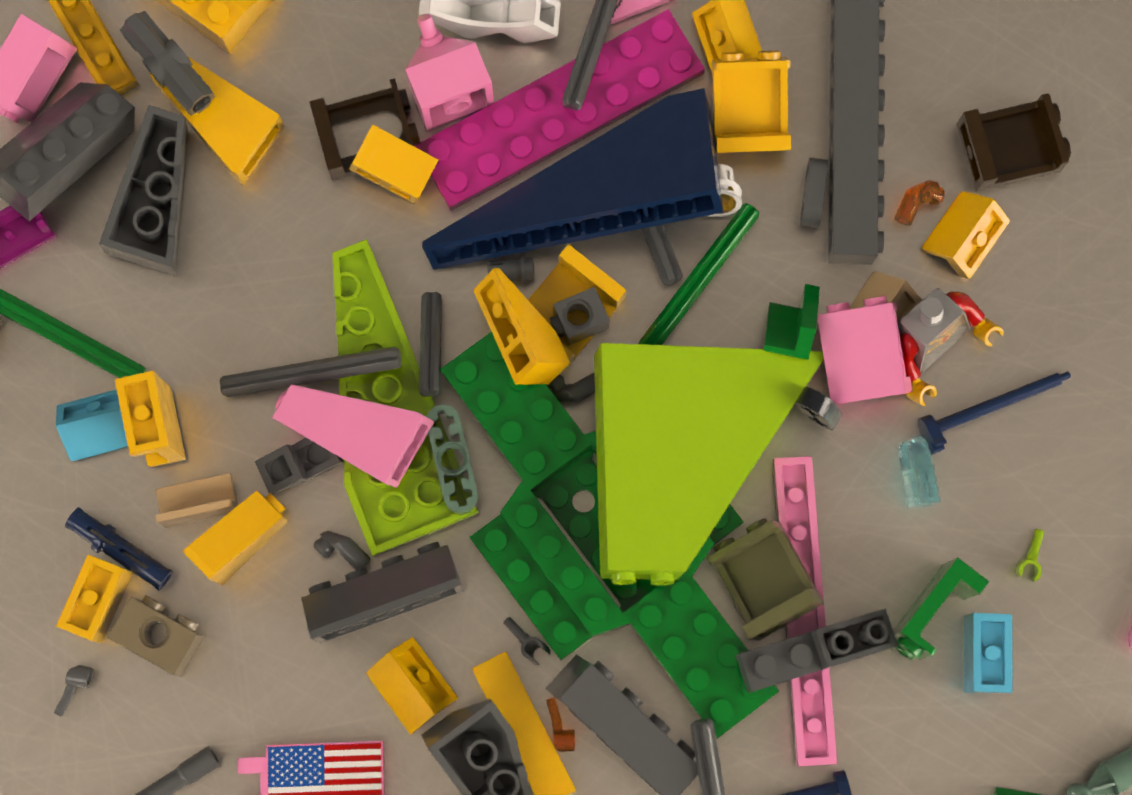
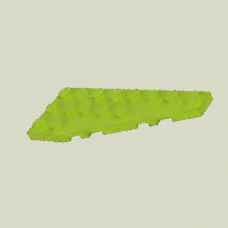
(369, 323)

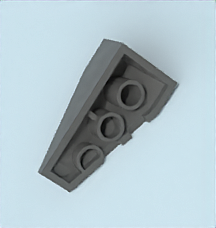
(479, 751)

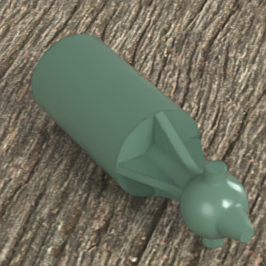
(1110, 777)

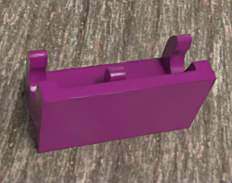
(21, 236)

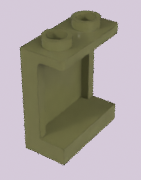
(765, 578)

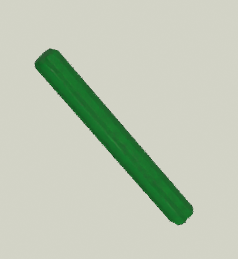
(701, 276)
(67, 337)

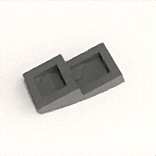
(295, 465)

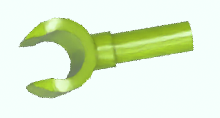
(1032, 556)

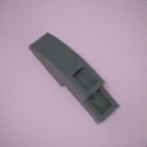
(816, 650)

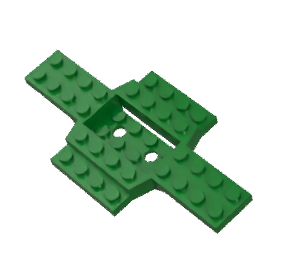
(551, 576)

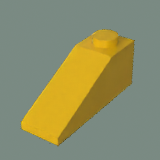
(520, 331)

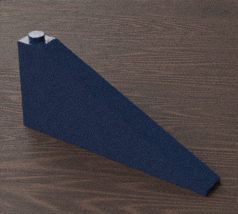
(628, 179)

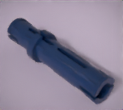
(82, 523)

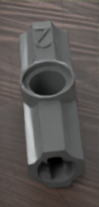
(167, 63)

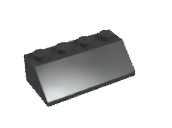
(62, 146)
(382, 593)

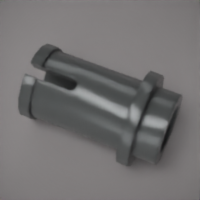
(515, 269)

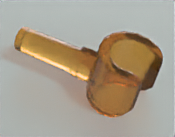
(563, 739)

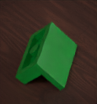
(793, 329)

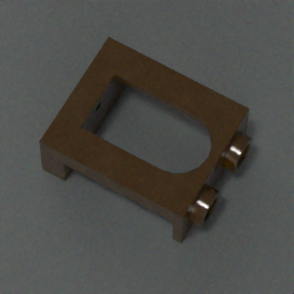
(384, 101)

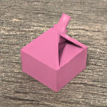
(447, 77)

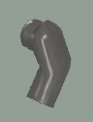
(572, 392)

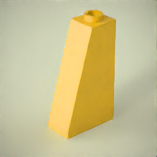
(233, 124)

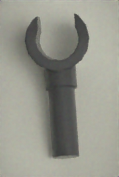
(529, 644)
(76, 677)

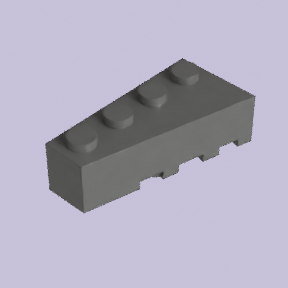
(148, 201)
(624, 727)

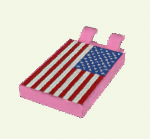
(319, 769)

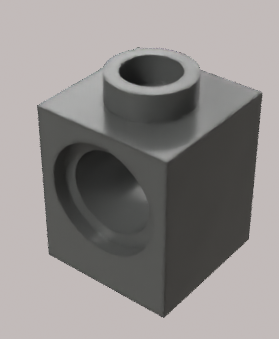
(585, 301)

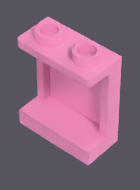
(863, 351)

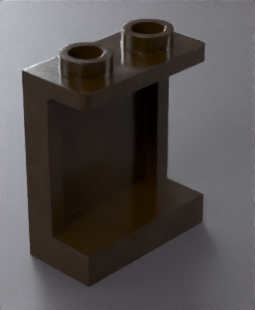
(1014, 143)

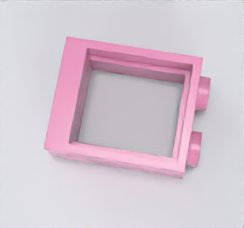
(30, 68)

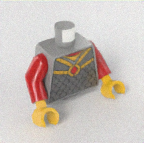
(933, 329)

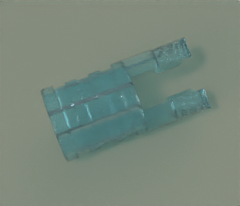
(918, 473)

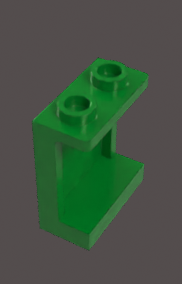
(951, 576)

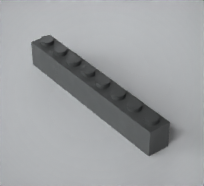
(855, 132)

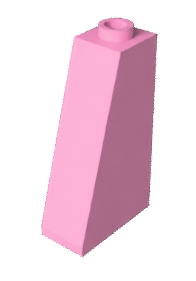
(361, 432)

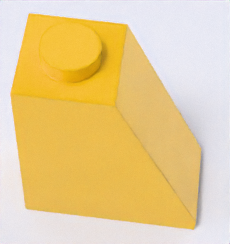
(237, 537)

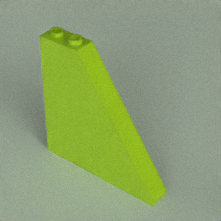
(678, 443)

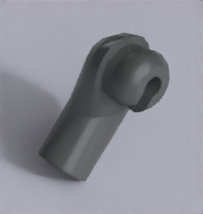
(344, 546)

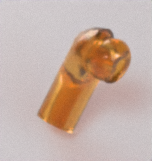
(920, 194)

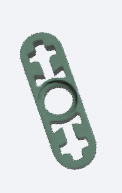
(469, 485)

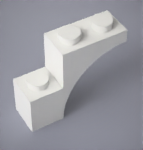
(519, 19)

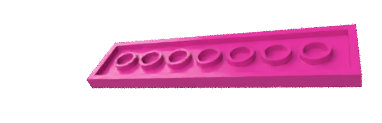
(536, 125)

